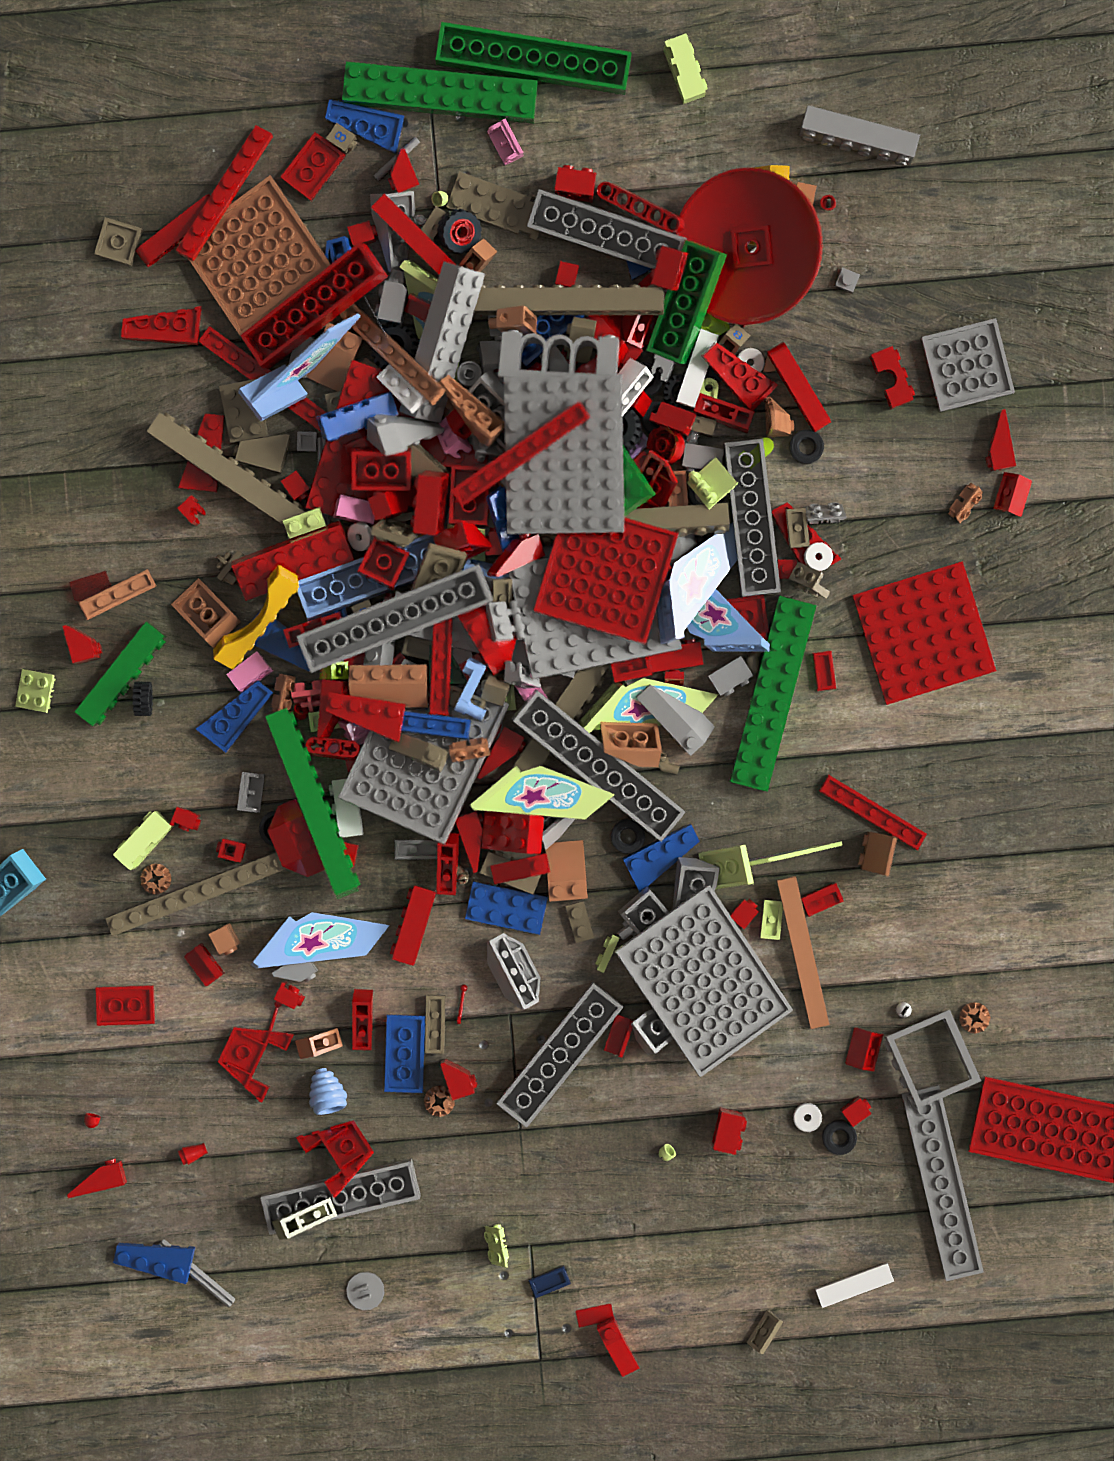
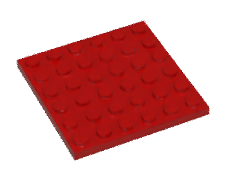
(608, 579)
(924, 633)

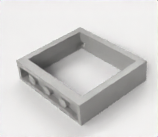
(960, 1046)

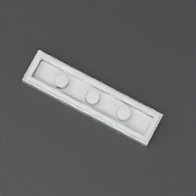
(696, 370)
(854, 1285)

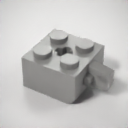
(393, 300)
(633, 913)

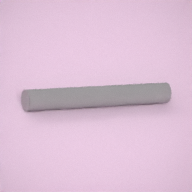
(387, 167)

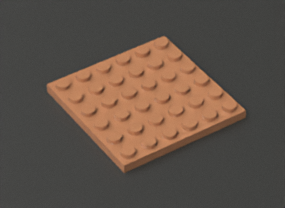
(258, 255)

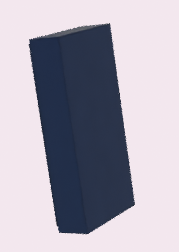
(549, 1281)

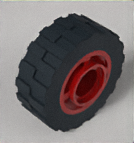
(469, 233)

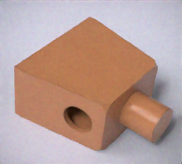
(514, 318)

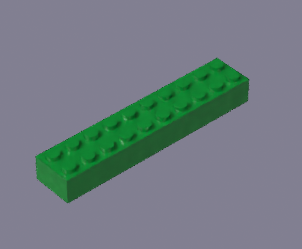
(533, 58)
(440, 92)
(772, 693)
(310, 798)

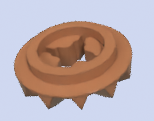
(159, 870)
(966, 1021)
(430, 1099)

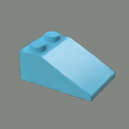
(17, 879)

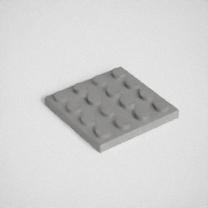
(967, 365)

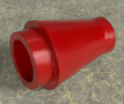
(192, 1153)

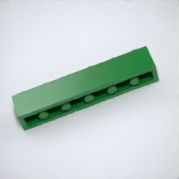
(120, 674)

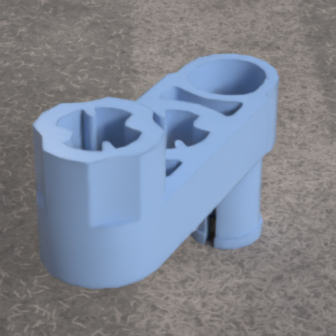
(475, 670)

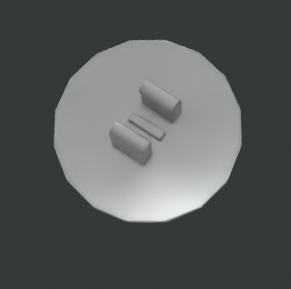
(365, 1290)

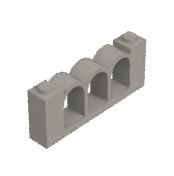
(514, 343)

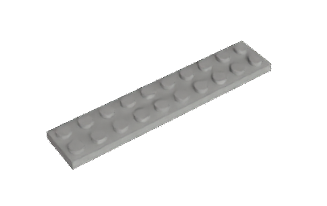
(943, 1186)

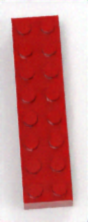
(314, 305)

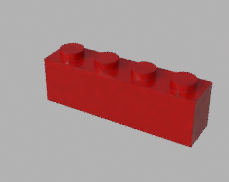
(688, 656)
(414, 924)

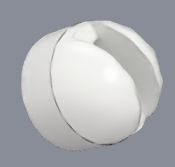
(900, 1007)

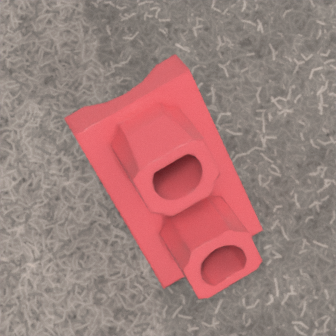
(307, 698)

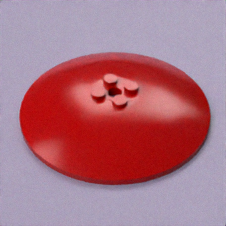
(788, 238)

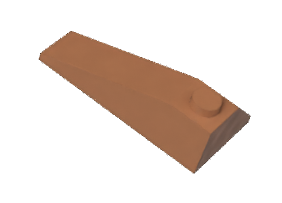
(478, 418)
(777, 420)

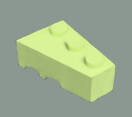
(684, 68)
(143, 840)

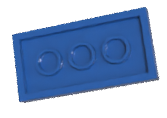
(506, 907)
(404, 1053)

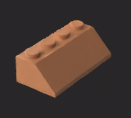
(391, 683)

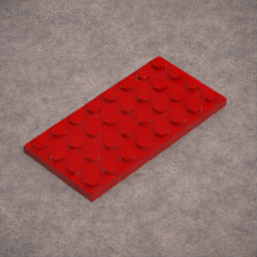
(334, 468)
(1044, 1129)

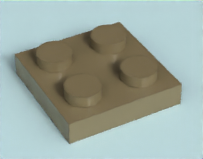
(118, 241)

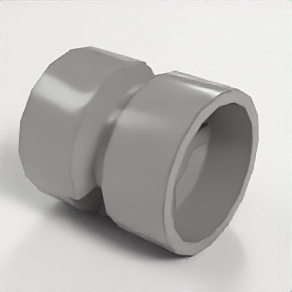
(468, 373)

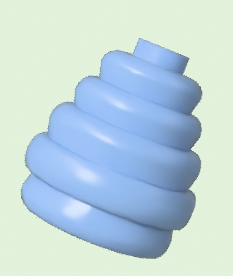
(326, 1093)

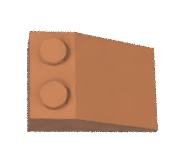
(334, 366)
(205, 613)
(632, 742)
(877, 853)
(567, 870)

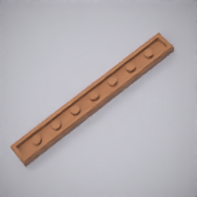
(394, 355)
(803, 952)

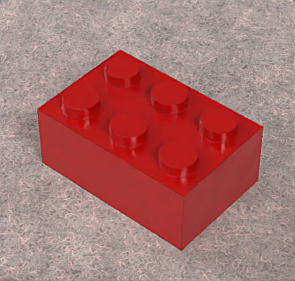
(379, 472)
(430, 502)
(476, 510)
(512, 832)

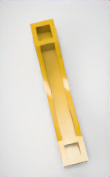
(234, 646)

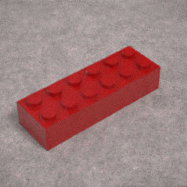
(301, 555)

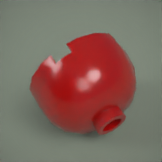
(669, 446)

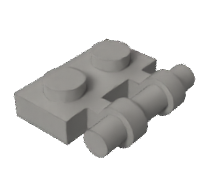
(500, 624)

